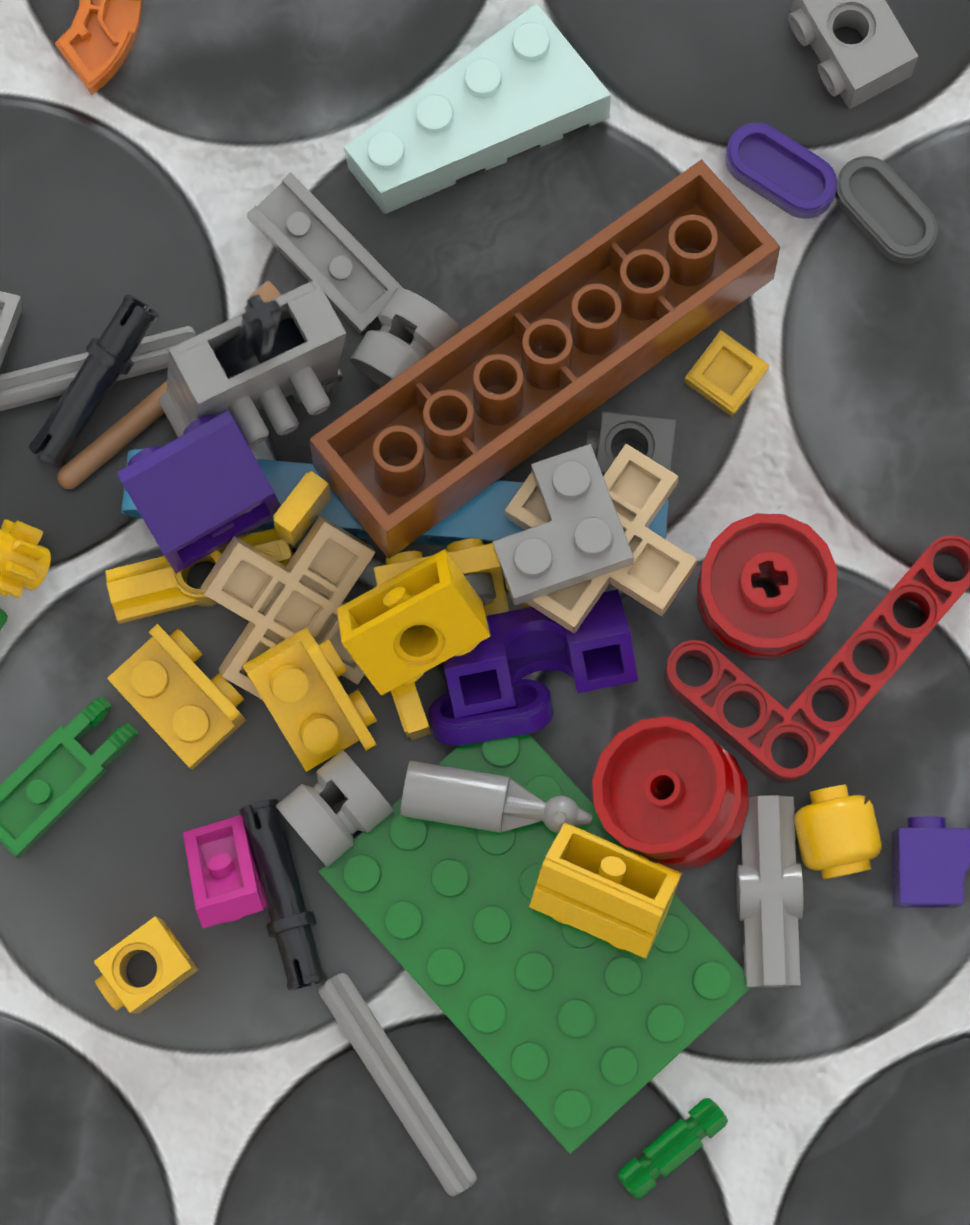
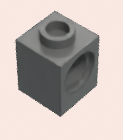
(652, 433)

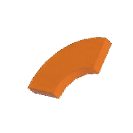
(100, 39)

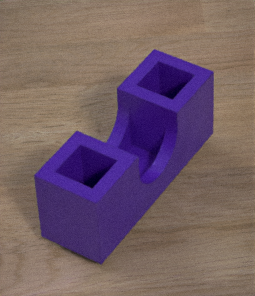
(531, 642)
(929, 864)

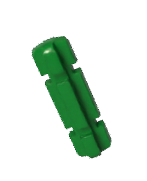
(672, 1148)

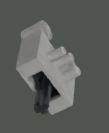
(257, 362)

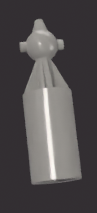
(481, 800)

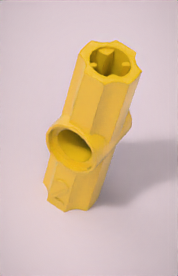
(155, 588)

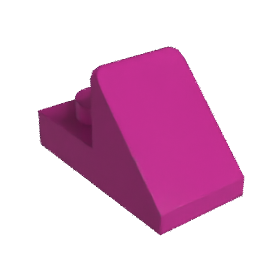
(223, 872)

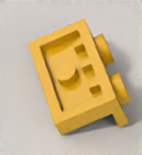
(178, 697)
(308, 700)

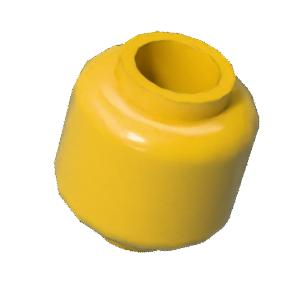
(837, 832)

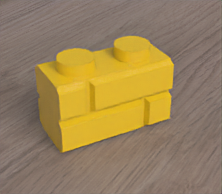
(604, 890)

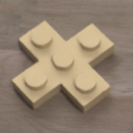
(659, 567)
(288, 597)

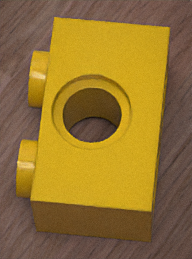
(428, 594)

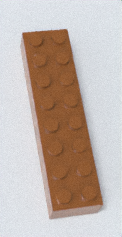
(544, 358)

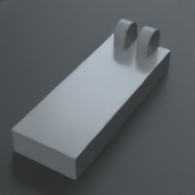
(324, 252)

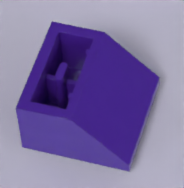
(199, 490)

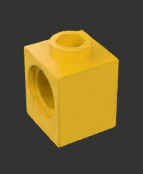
(172, 967)

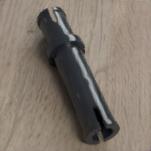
(106, 361)
(289, 918)

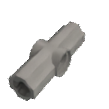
(770, 893)

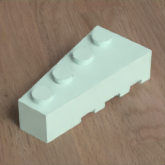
(490, 105)

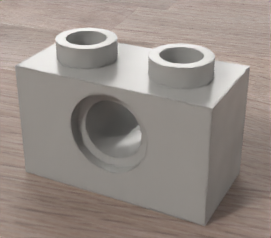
(860, 68)

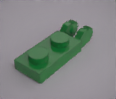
(56, 778)

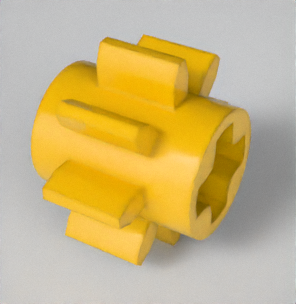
(21, 558)

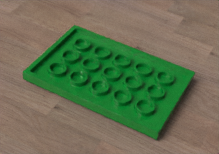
(538, 999)

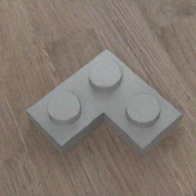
(577, 542)

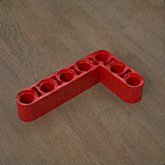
(838, 676)

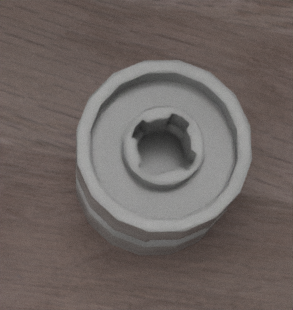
(404, 318)
(318, 825)

